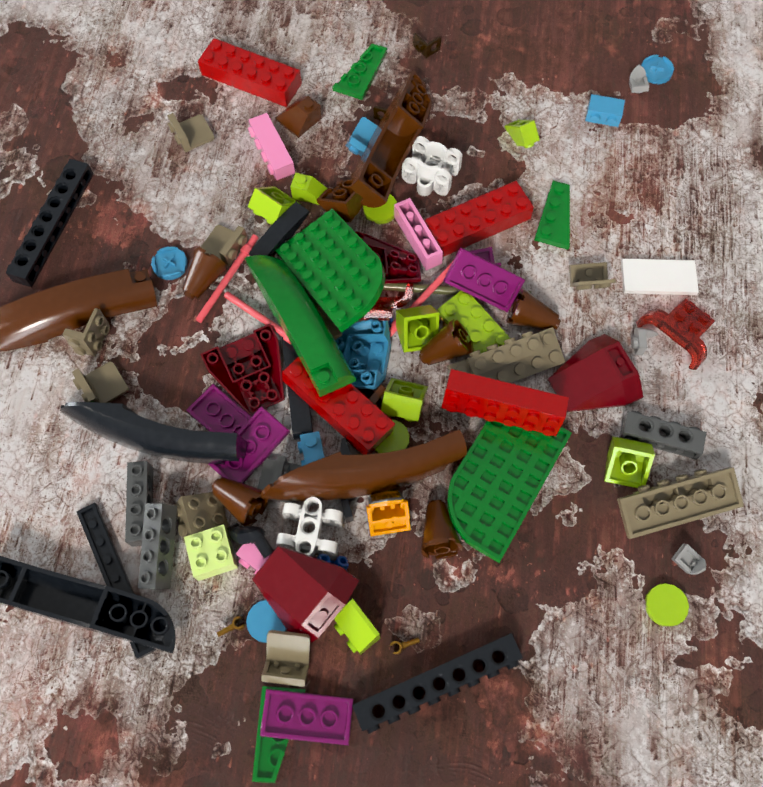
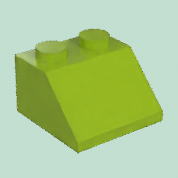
(270, 203)
(416, 326)
(404, 399)
(628, 462)
(356, 627)

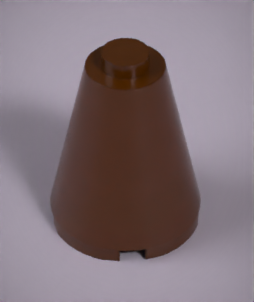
(202, 273)
(532, 313)
(447, 344)
(240, 499)
(439, 532)

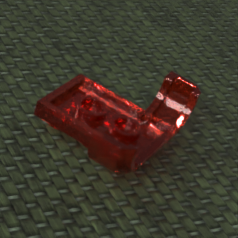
(385, 305)
(684, 326)

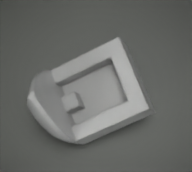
(638, 80)
(639, 339)
(689, 560)

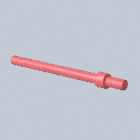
(244, 251)
(422, 298)
(263, 319)

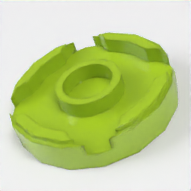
(381, 214)
(396, 440)
(666, 605)

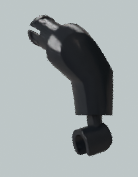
(251, 535)

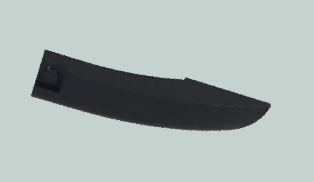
(135, 432)
(86, 605)

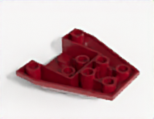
(398, 263)
(249, 369)
(598, 377)
(304, 590)

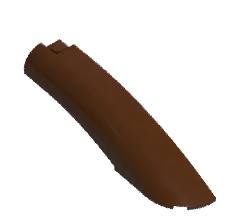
(368, 474)

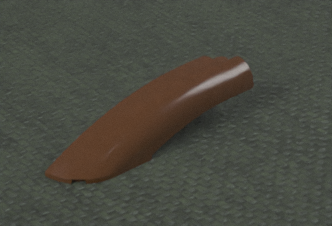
(392, 142)
(70, 306)

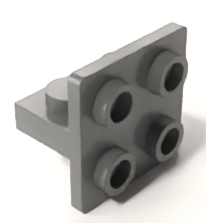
(273, 470)

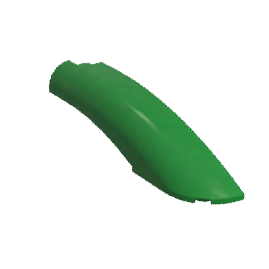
(301, 324)

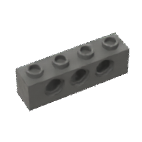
(693, 436)
(137, 495)
(157, 546)

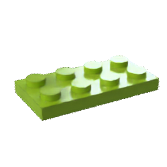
(478, 323)

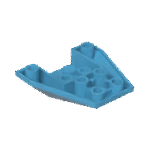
(367, 351)

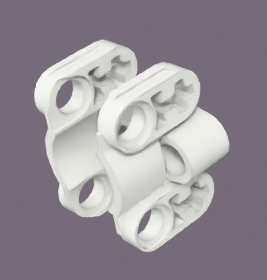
(429, 165)
(299, 541)

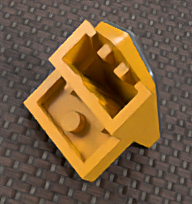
(387, 513)

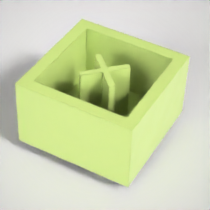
(210, 552)

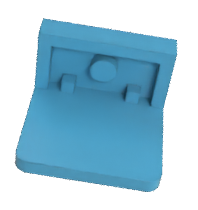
(361, 136)

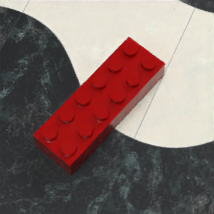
(250, 72)
(480, 218)
(505, 403)
(343, 409)

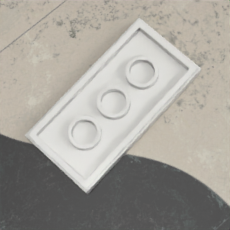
(659, 276)

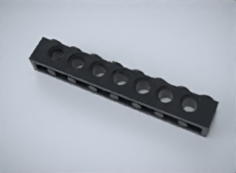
(50, 223)
(506, 646)

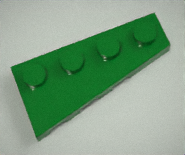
(362, 73)
(555, 219)
(269, 750)

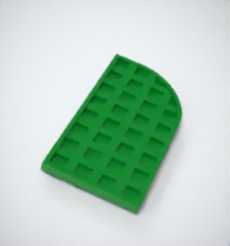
(335, 268)
(500, 484)

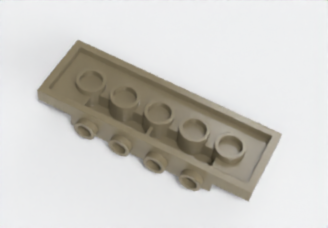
(516, 358)
(679, 501)

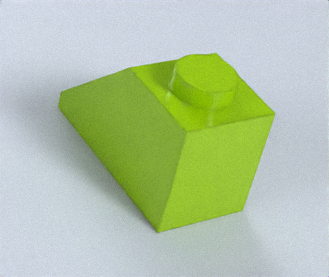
(523, 132)
(306, 188)

